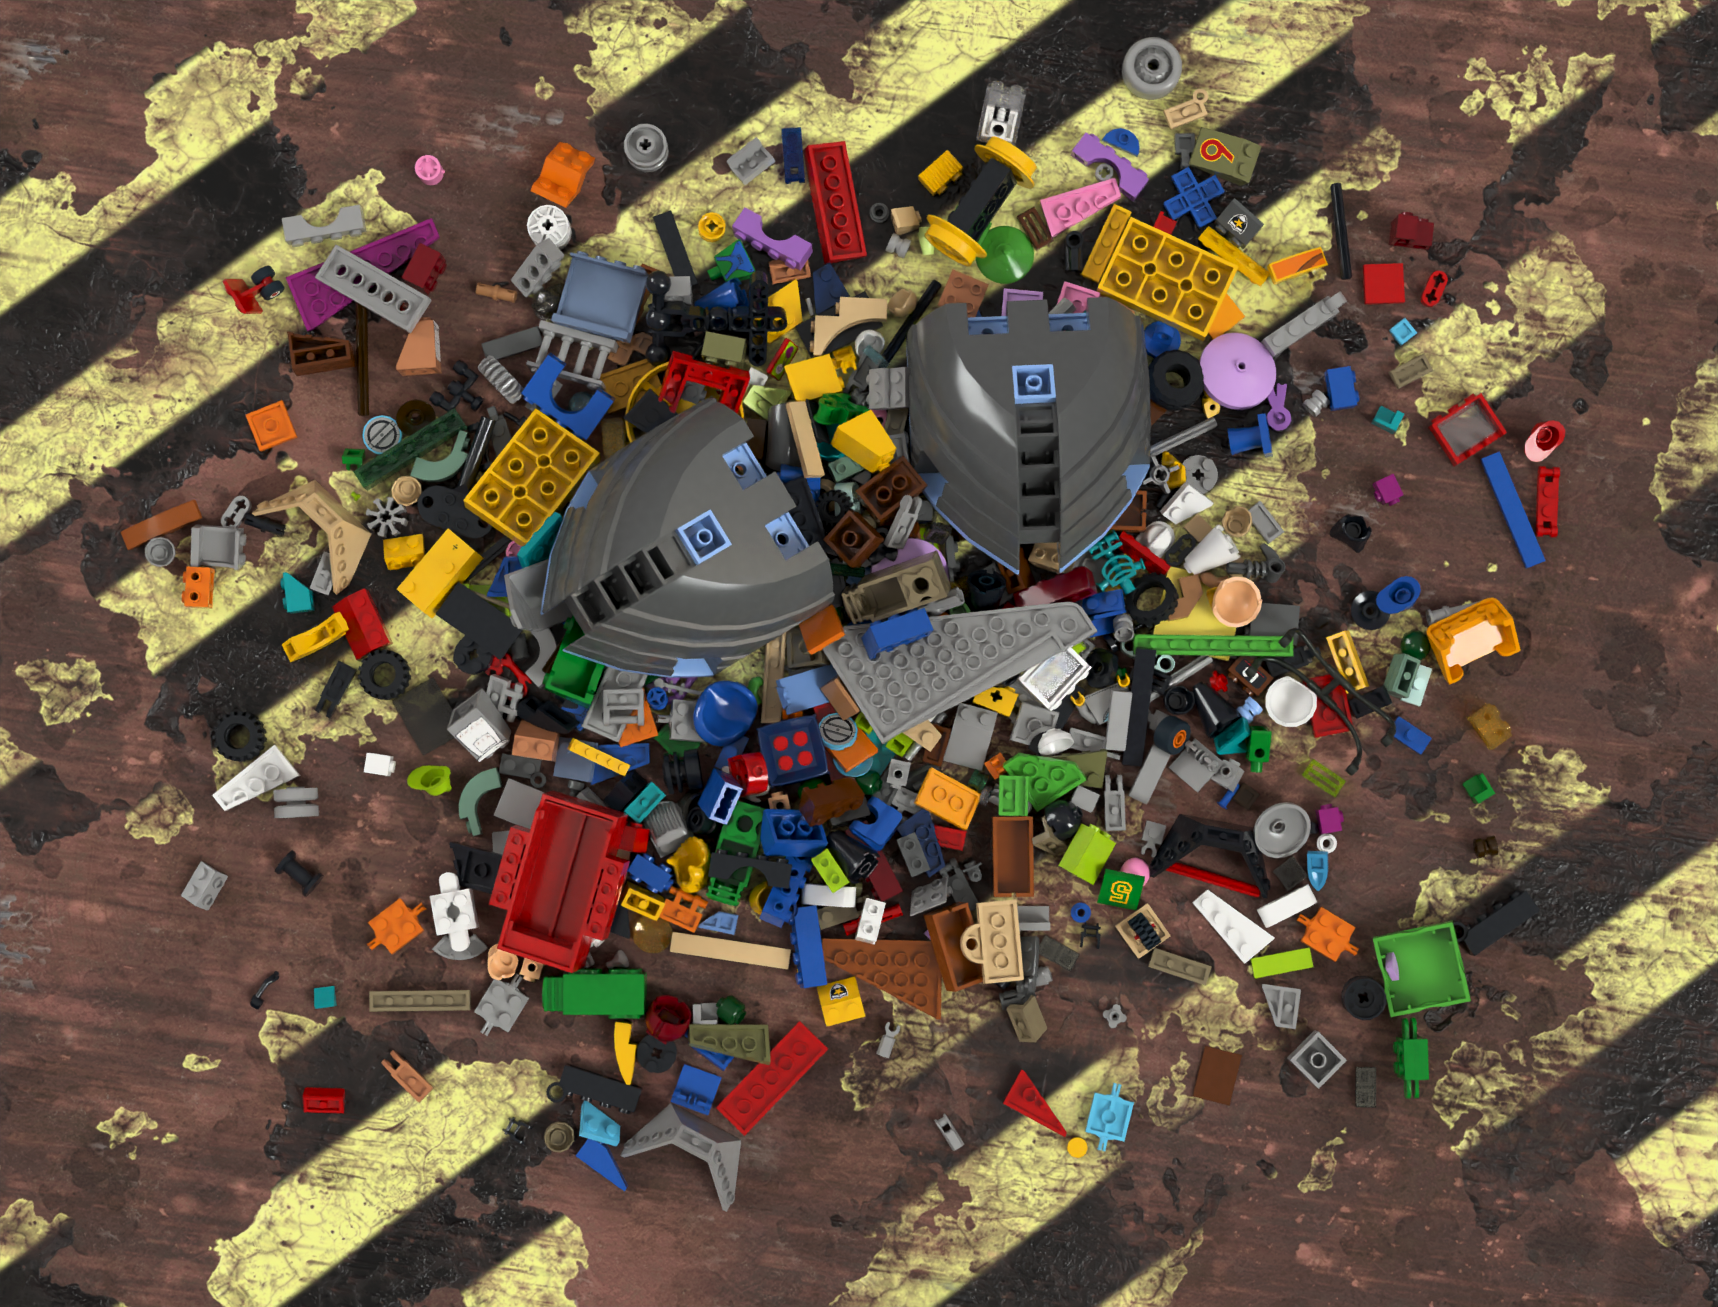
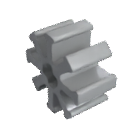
(384, 512)

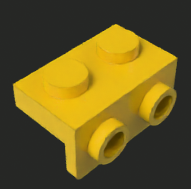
(403, 551)

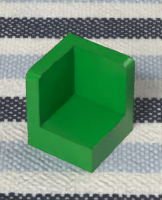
(1478, 788)

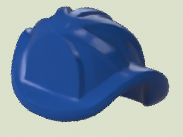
(724, 712)

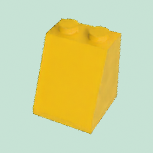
(813, 378)
(865, 442)

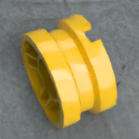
(705, 232)

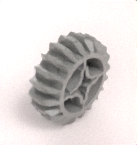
(501, 379)

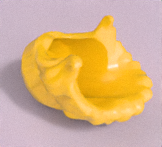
(691, 864)

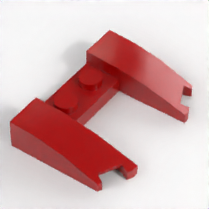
(683, 368)

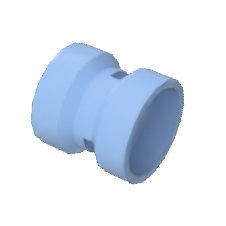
(1249, 709)

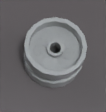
(657, 148)
(296, 802)

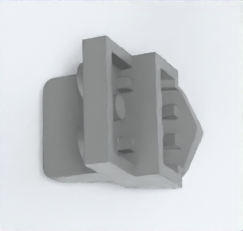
(667, 827)

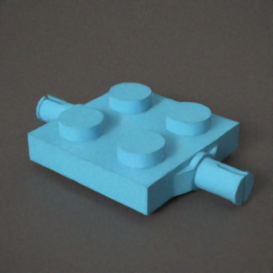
(1109, 1116)

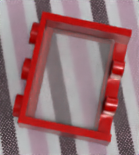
(1466, 428)

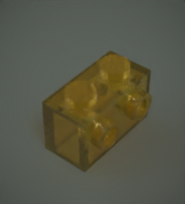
(1490, 726)

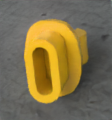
(1206, 403)

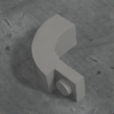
(547, 645)

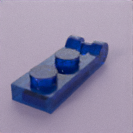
(793, 154)

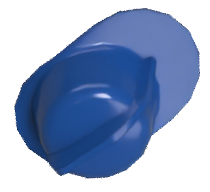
(1398, 595)

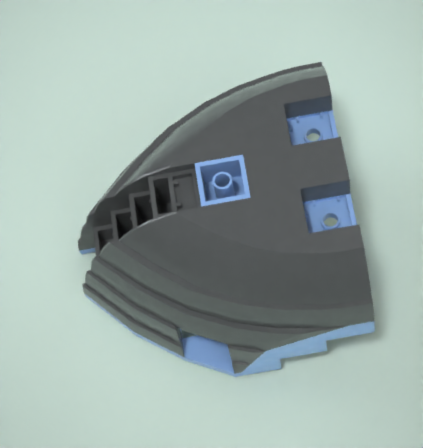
(1031, 423)
(681, 555)

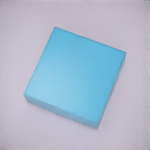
(1402, 331)

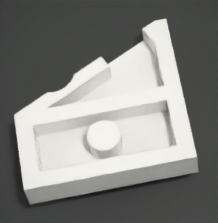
(1185, 503)

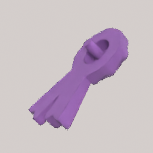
(1278, 416)

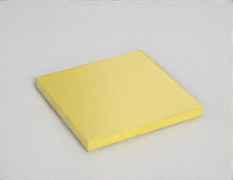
(1200, 620)

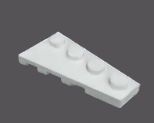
(259, 777)
(1235, 929)

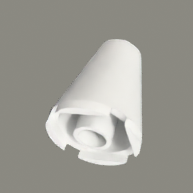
(1211, 552)

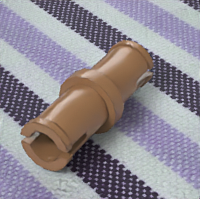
(496, 292)

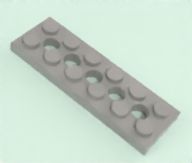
(373, 301)

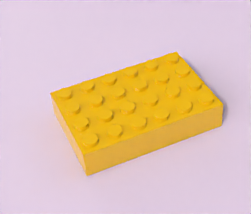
(1167, 279)
(531, 478)

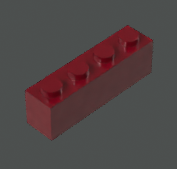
(1063, 588)
(882, 877)

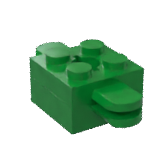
(1411, 1058)

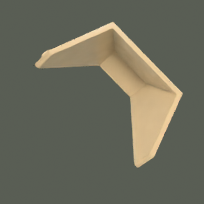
(345, 533)

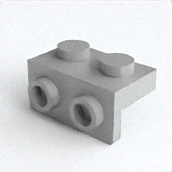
(750, 161)
(204, 886)

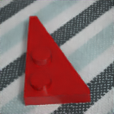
(1029, 1102)

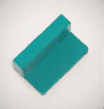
(644, 802)

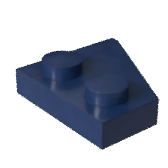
(827, 288)

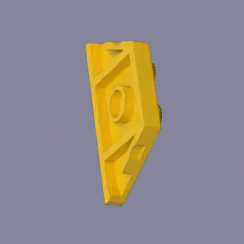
(789, 299)

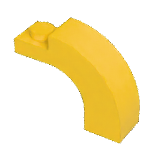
(316, 638)

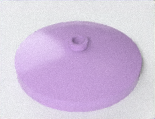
(1237, 371)

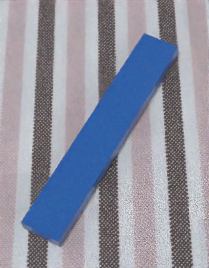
(1512, 510)

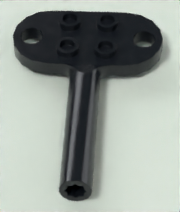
(448, 506)

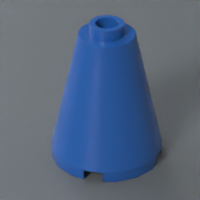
(725, 296)

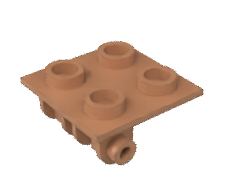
(964, 289)

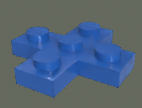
(1193, 197)

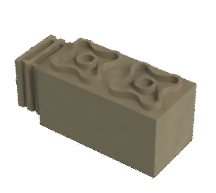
(897, 589)

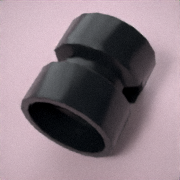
(701, 824)

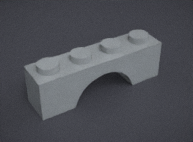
(348, 222)

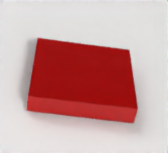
(1383, 283)

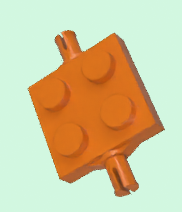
(396, 926)
(1327, 934)

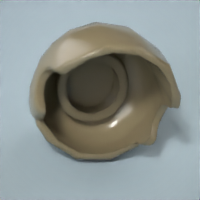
(559, 1136)

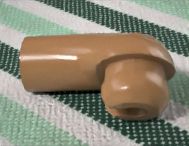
(1211, 580)

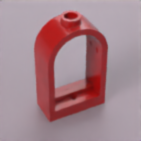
(755, 769)

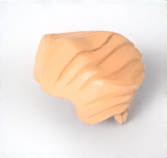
(501, 963)

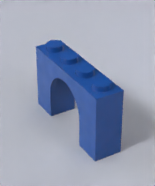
(540, 392)

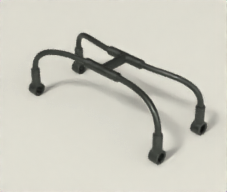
(1323, 693)

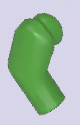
(754, 685)

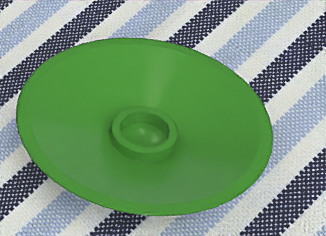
(1008, 255)

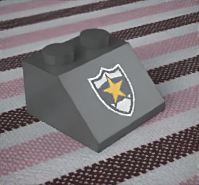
(1238, 224)

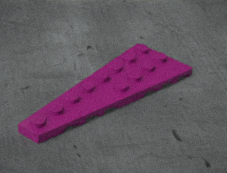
(319, 302)

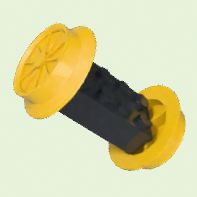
(1000, 173)

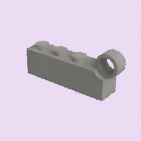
(1303, 324)

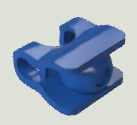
(881, 831)

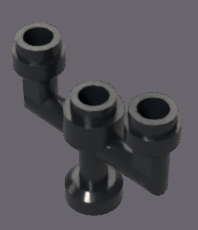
(458, 390)

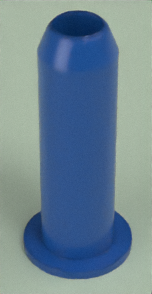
(1227, 797)

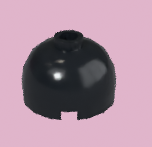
(1064, 818)

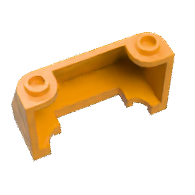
(1472, 635)

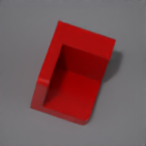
(1164, 223)

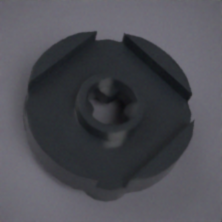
(476, 665)
(1109, 670)
(655, 1064)

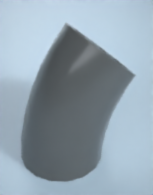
(780, 440)

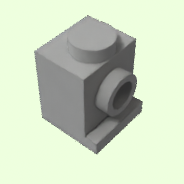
(897, 765)
(1230, 780)

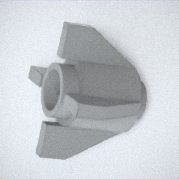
(1164, 474)

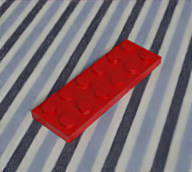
(769, 1083)

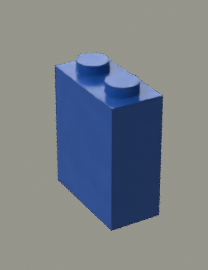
(720, 796)

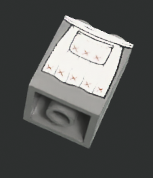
(479, 726)

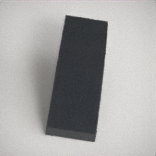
(546, 715)

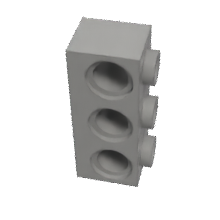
(538, 268)
(680, 291)

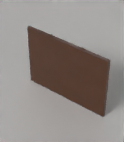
(1217, 1075)

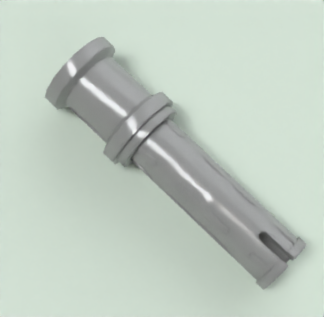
(1437, 615)

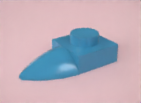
(1317, 868)

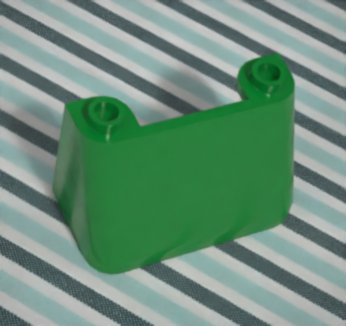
(572, 675)

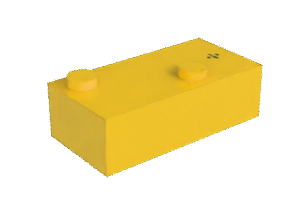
(438, 573)

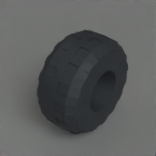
(1184, 365)

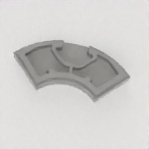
(475, 948)

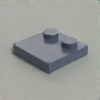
(572, 765)

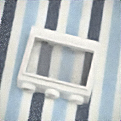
(1054, 678)

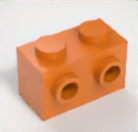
(202, 587)

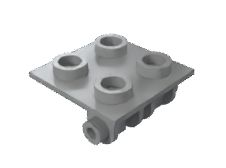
(1196, 765)
(929, 896)

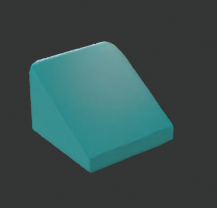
(324, 997)

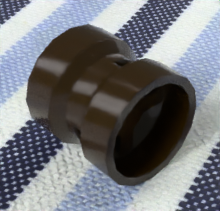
(1485, 847)

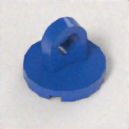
(1161, 338)

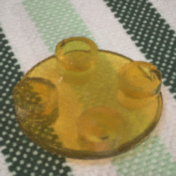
(652, 935)

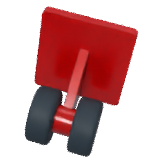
(245, 297)

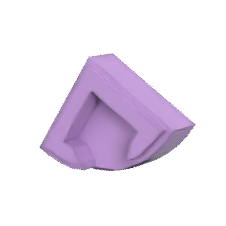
(1391, 966)

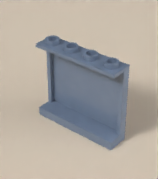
(601, 297)

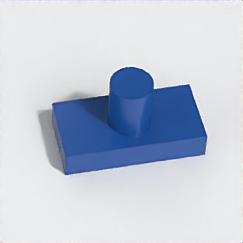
(1411, 736)
(730, 751)

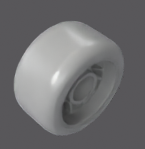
(1151, 83)

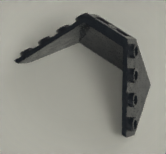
(1192, 831)

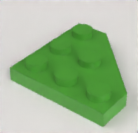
(1047, 777)

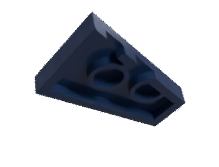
(925, 831)

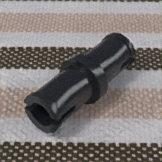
(265, 524)

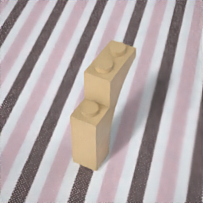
(851, 312)

